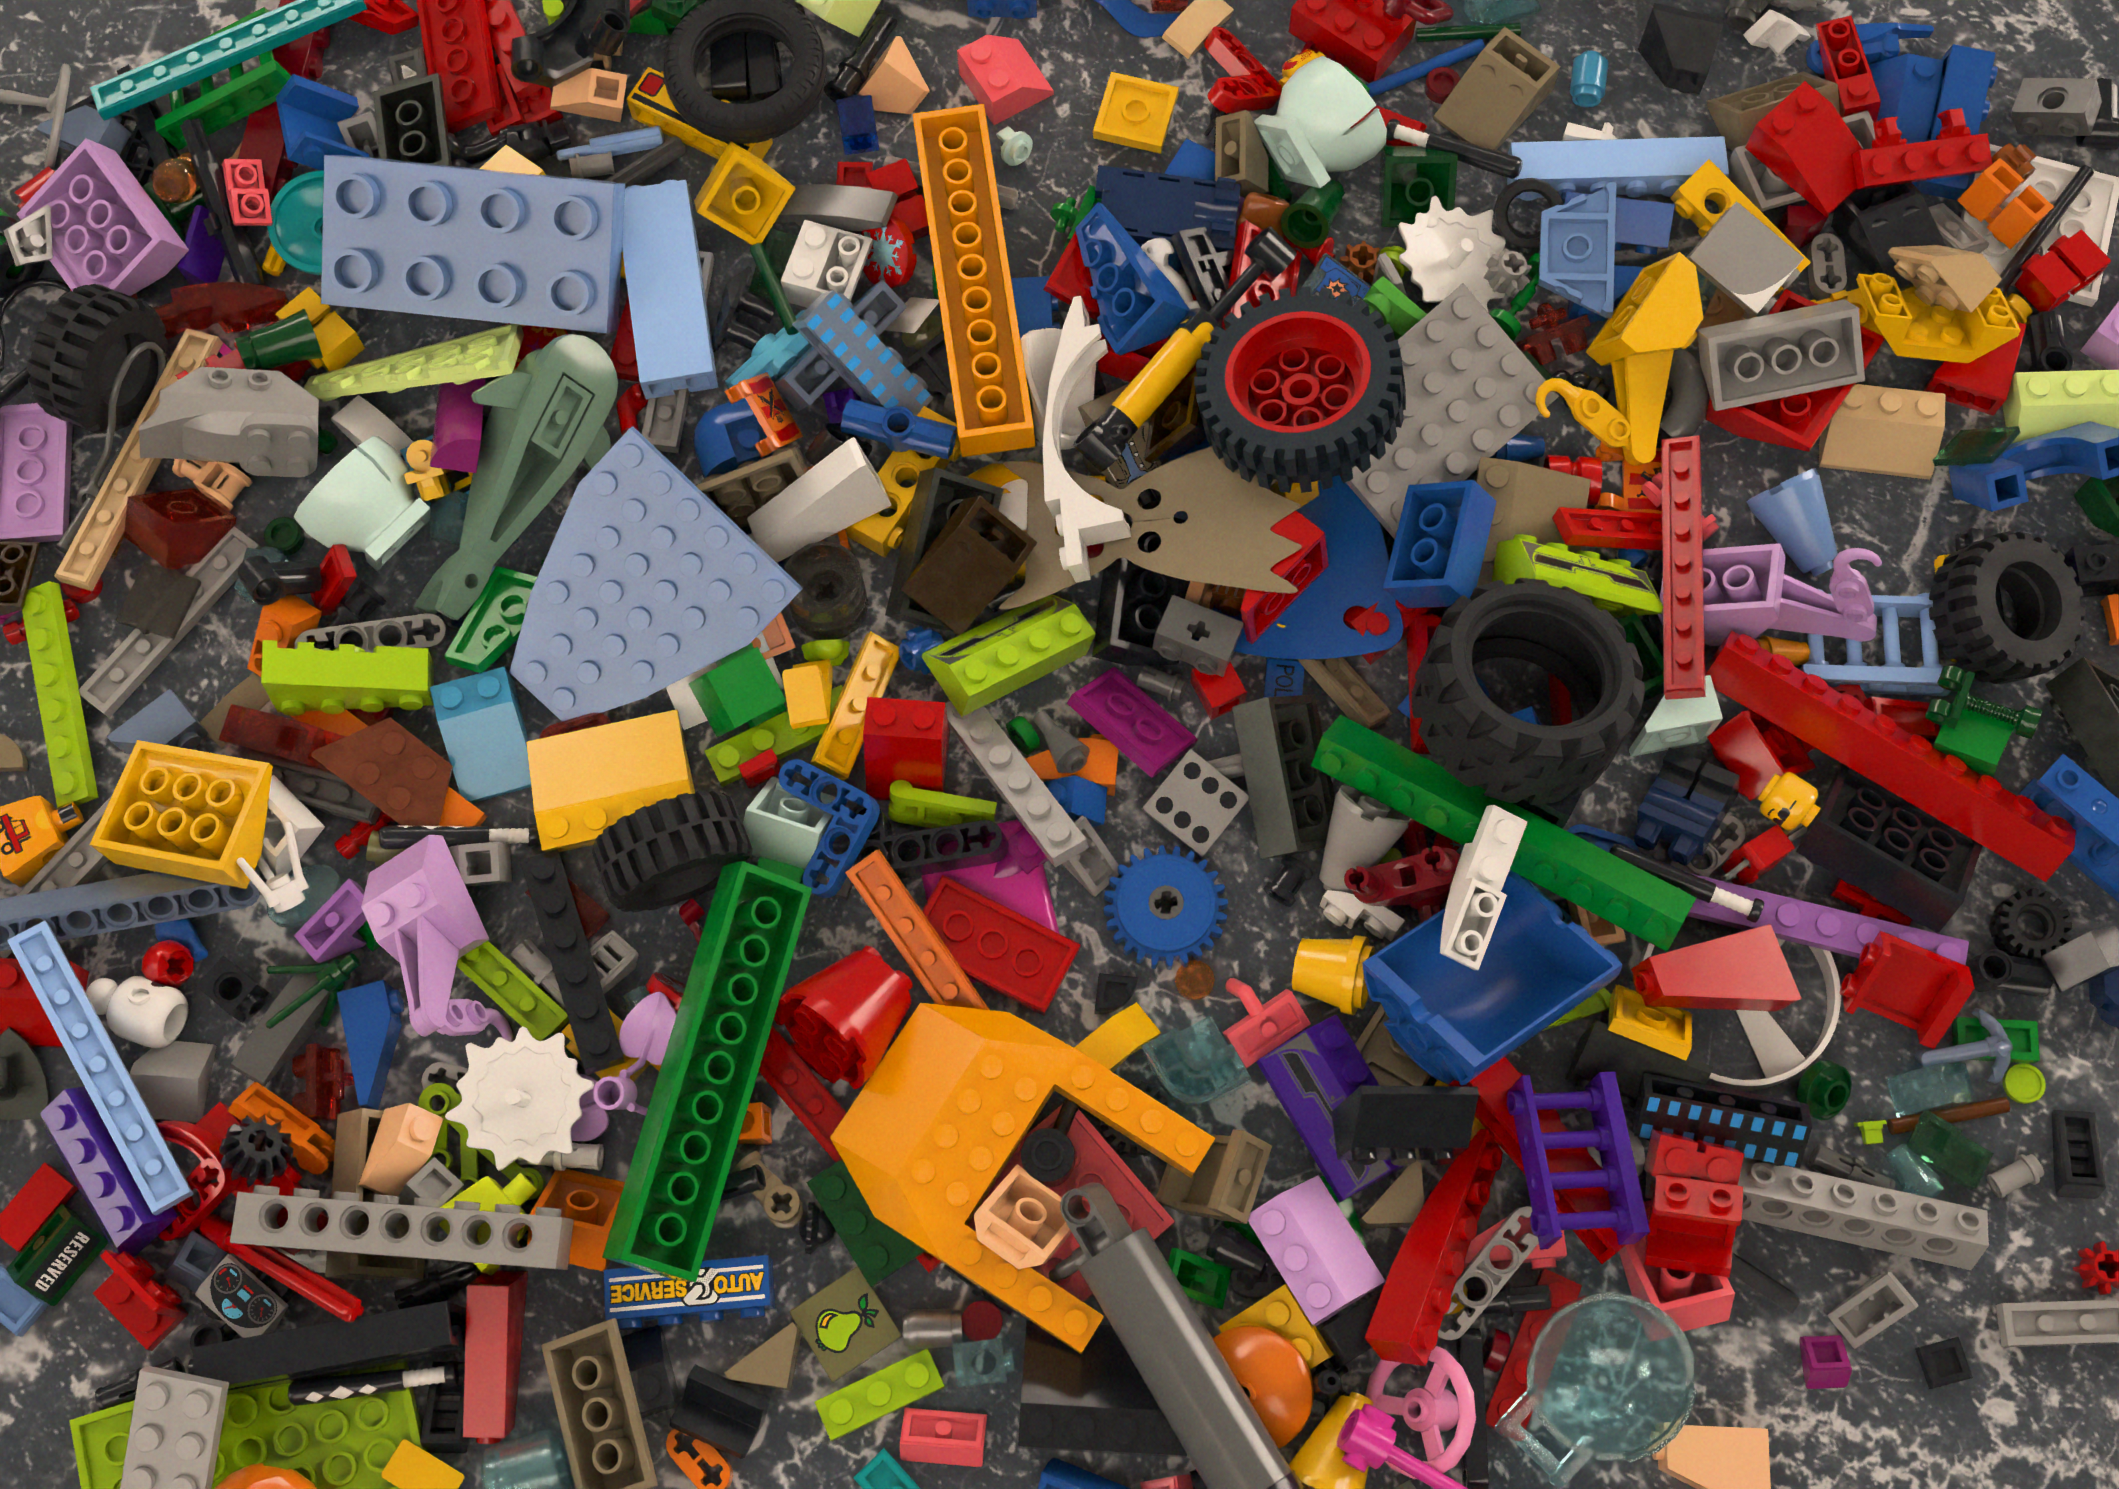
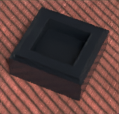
(1943, 1363)

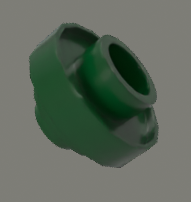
(1825, 1089)

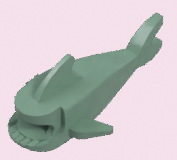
(534, 439)

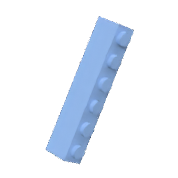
(1635, 164)

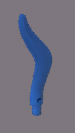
(1136, 20)

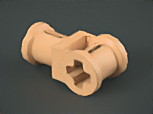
(214, 479)

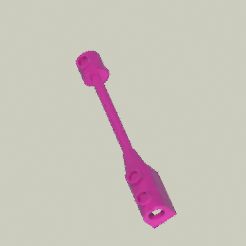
(1370, 1441)

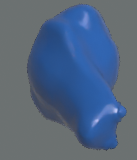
(184, 933)

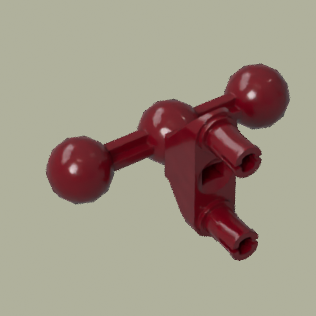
(1416, 881)

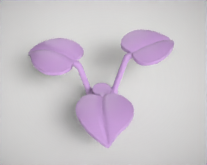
(641, 1036)

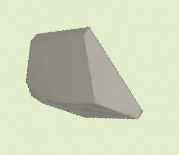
(175, 1080)

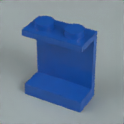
(310, 121)

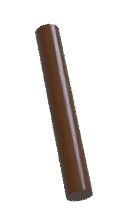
(1953, 1114)

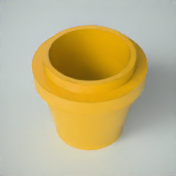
(1333, 971)

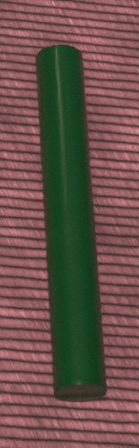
(1464, 32)
(774, 288)

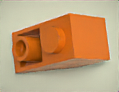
(283, 623)

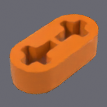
(691, 1465)

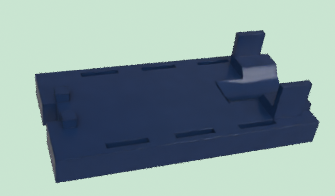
(1164, 204)

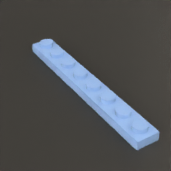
(100, 1068)

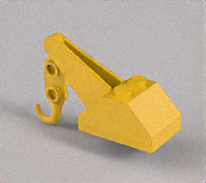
(1639, 344)

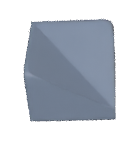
(194, 1261)

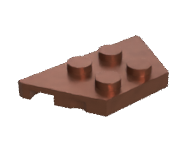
(391, 772)

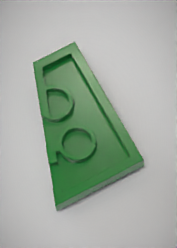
(492, 621)

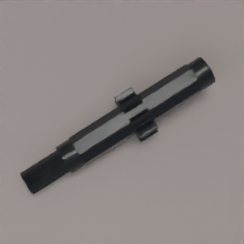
(220, 223)

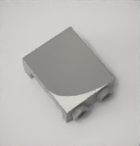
(1746, 260)

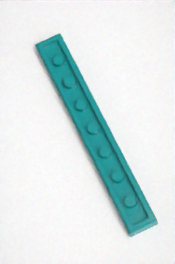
(218, 53)

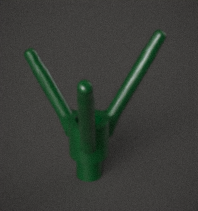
(329, 976)

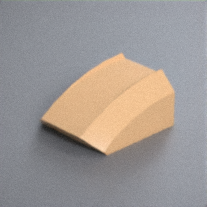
(1022, 1220)

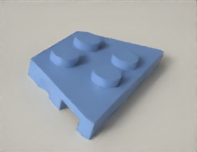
(1580, 250)

